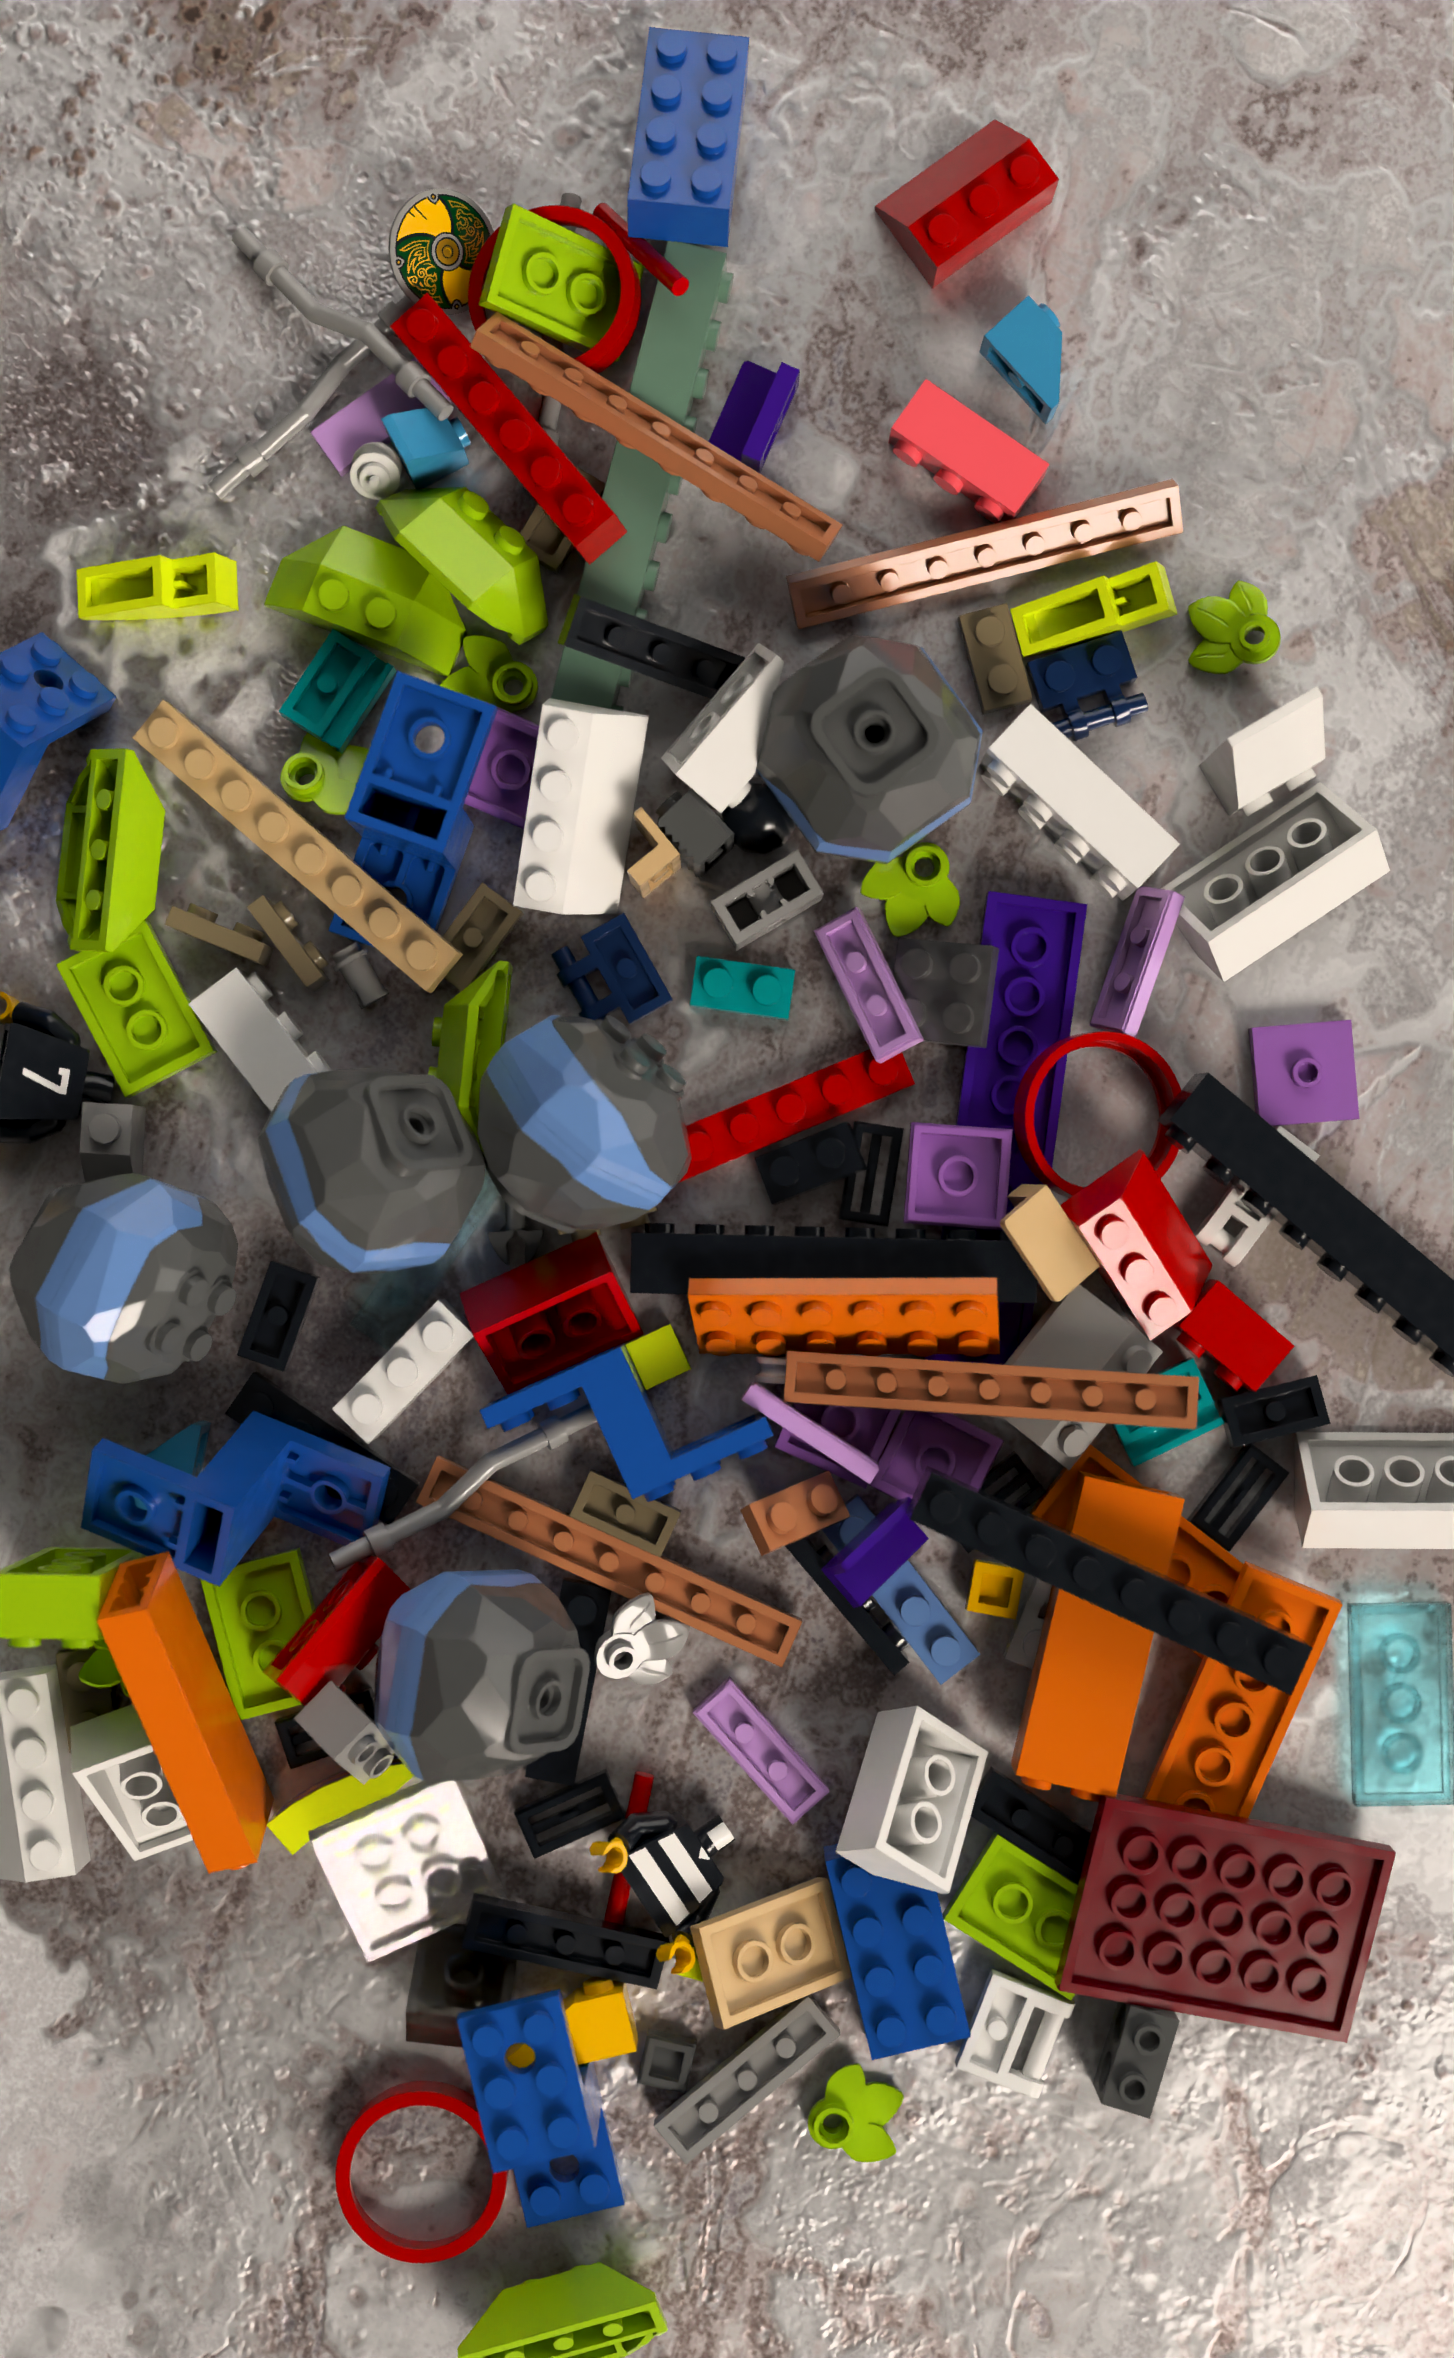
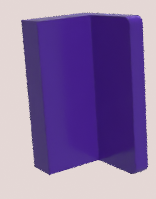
(755, 412)
(875, 1553)

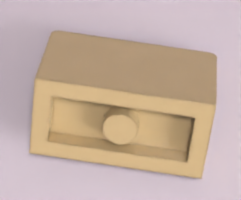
(658, 863)
(1047, 1240)

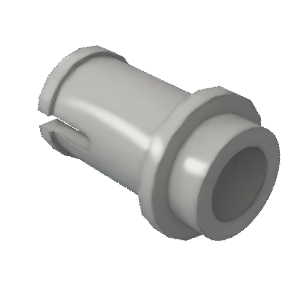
(359, 974)

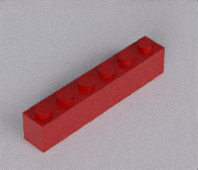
(509, 429)

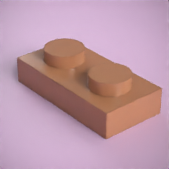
(795, 1513)

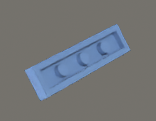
(912, 1605)

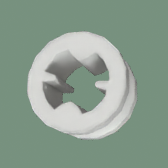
(772, 1369)

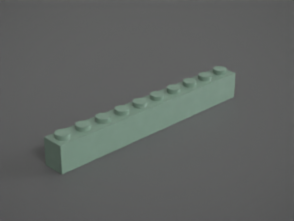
(636, 487)

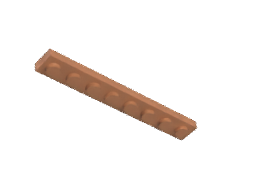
(656, 436)
(985, 553)
(992, 1390)
(618, 1565)

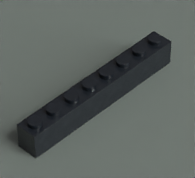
(1315, 1213)
(667, 1260)
(1108, 1580)

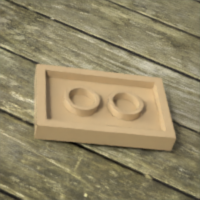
(771, 1952)

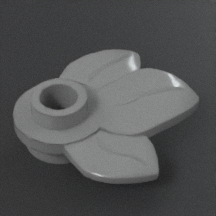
(644, 1639)

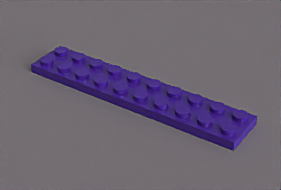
(1029, 1012)

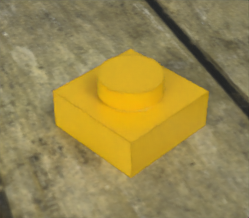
(994, 1589)

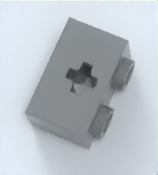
(767, 900)
(346, 1733)

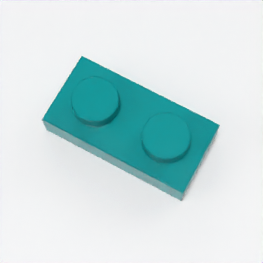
(742, 988)

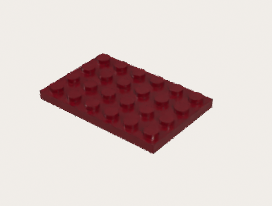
(1224, 1917)

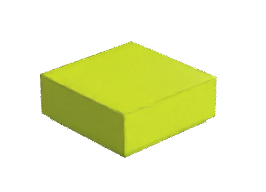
(658, 1356)

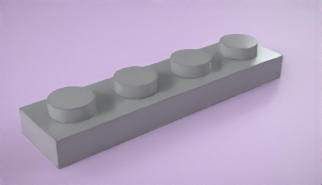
(746, 2077)

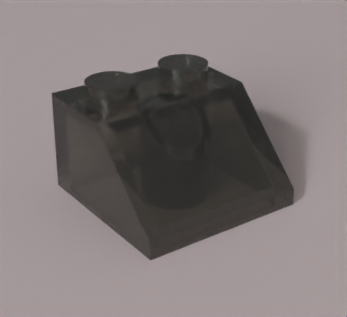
(452, 1982)

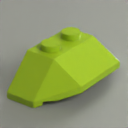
(471, 555)
(372, 597)
(109, 851)
(471, 1035)
(568, 2316)

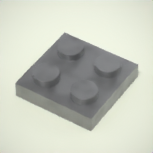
(948, 989)

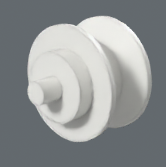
(375, 470)

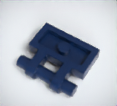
(1084, 672)
(625, 968)

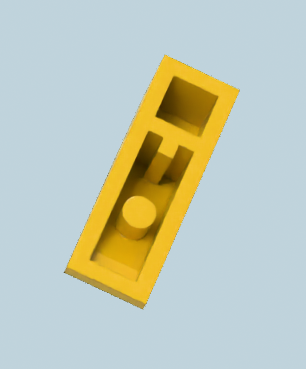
(598, 2022)

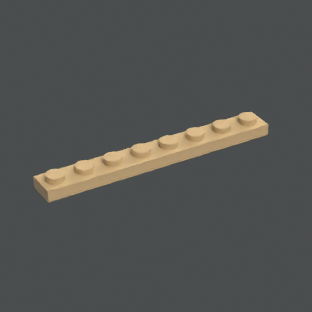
(297, 846)

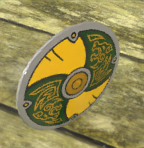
(436, 246)

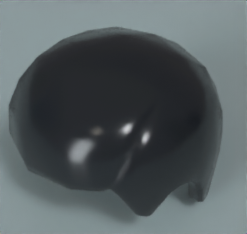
(759, 820)

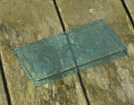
(1401, 1703)

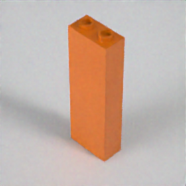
(1089, 1658)
(186, 1711)

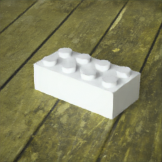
(1076, 804)

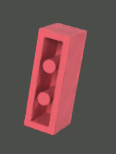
(966, 453)

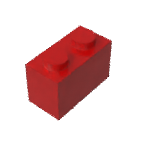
(1233, 1337)

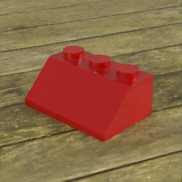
(968, 200)
(1141, 1244)
(550, 1313)
(338, 1631)

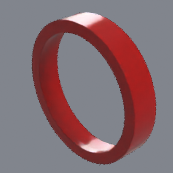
(628, 311)
(1149, 1060)
(412, 2251)

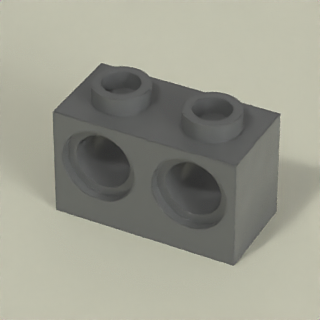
(1135, 2058)

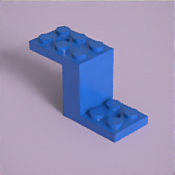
(38, 715)
(414, 800)
(630, 1423)
(219, 1514)
(541, 2108)

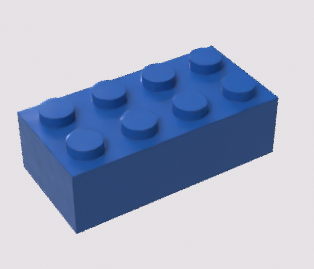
(688, 137)
(897, 1960)

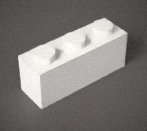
(254, 1035)
(405, 1371)

